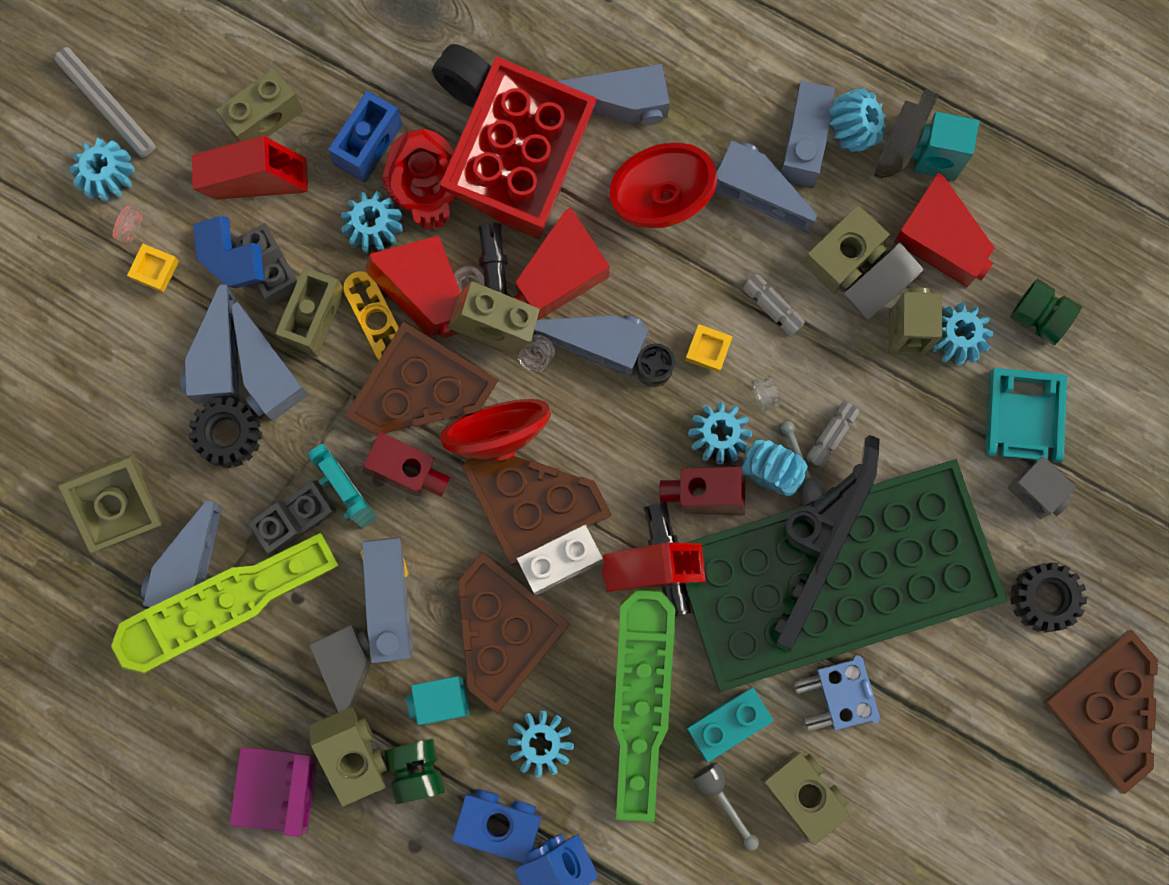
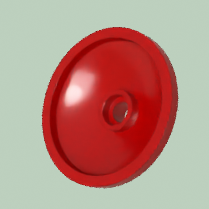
(663, 185)
(496, 429)

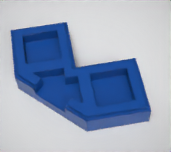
(231, 266)

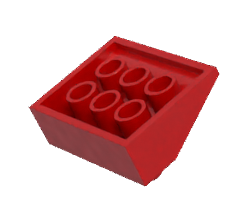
(518, 146)

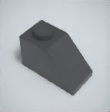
(343, 664)

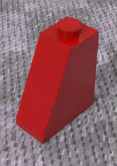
(249, 170)
(947, 235)
(562, 267)
(419, 282)
(653, 566)

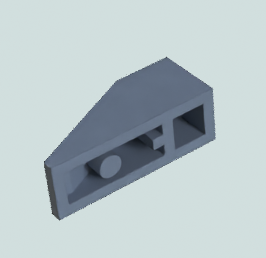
(628, 94)
(807, 134)
(757, 183)
(601, 339)
(213, 358)
(263, 371)
(186, 559)
(386, 601)

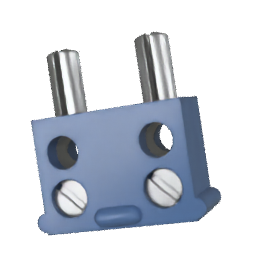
(850, 692)

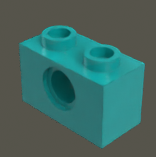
(945, 145)
(438, 701)
(728, 724)

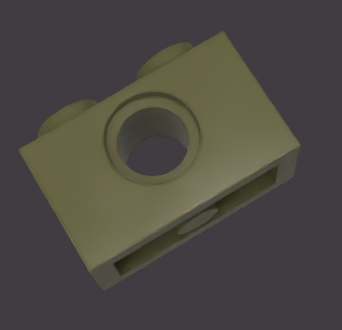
(260, 108)
(856, 231)
(310, 311)
(493, 318)
(915, 322)
(349, 776)
(814, 820)

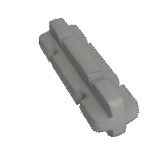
(773, 304)
(832, 435)

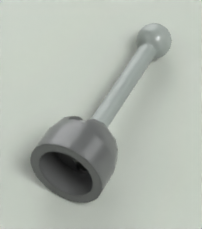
(811, 488)
(711, 782)

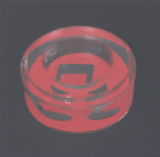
(127, 224)

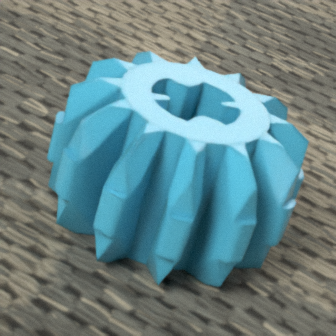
(857, 120)
(102, 170)
(358, 226)
(963, 347)
(729, 425)
(774, 467)
(531, 752)

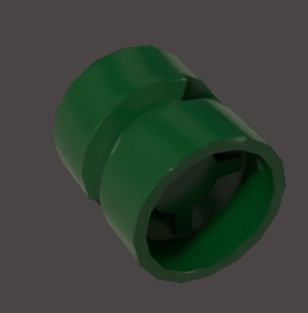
(1046, 312)
(415, 785)

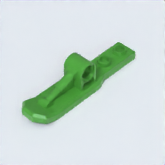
(642, 698)

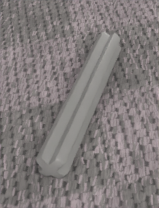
(104, 102)

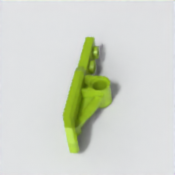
(216, 606)

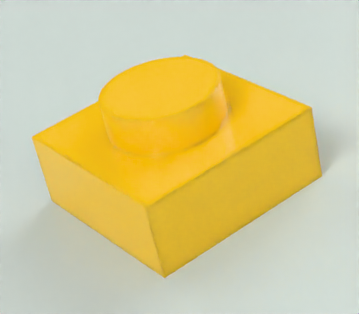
(153, 268)
(708, 348)

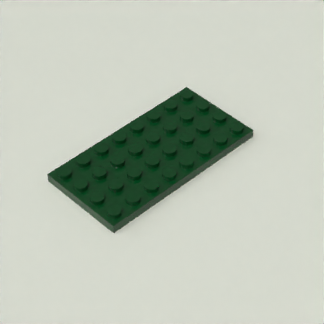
(903, 568)

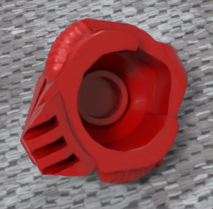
(415, 174)

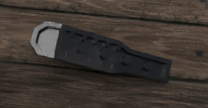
(832, 521)

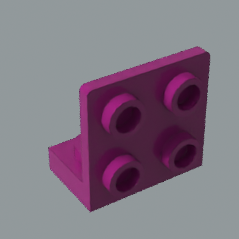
(274, 790)

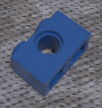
(365, 136)
(474, 830)
(557, 863)

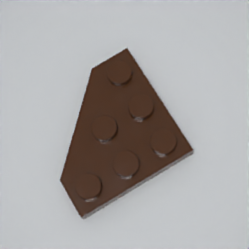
(419, 385)
(532, 502)
(502, 631)
(1113, 710)

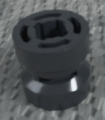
(657, 358)

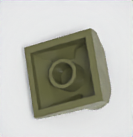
(110, 502)

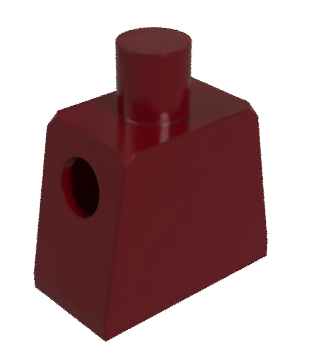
(389, 457)
(723, 493)

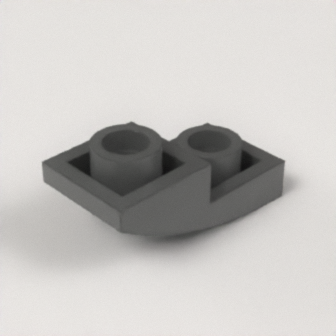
(278, 276)
(883, 281)
(292, 517)

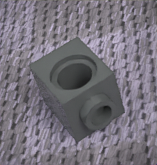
(1043, 488)

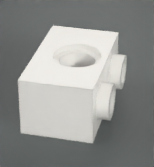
(560, 560)

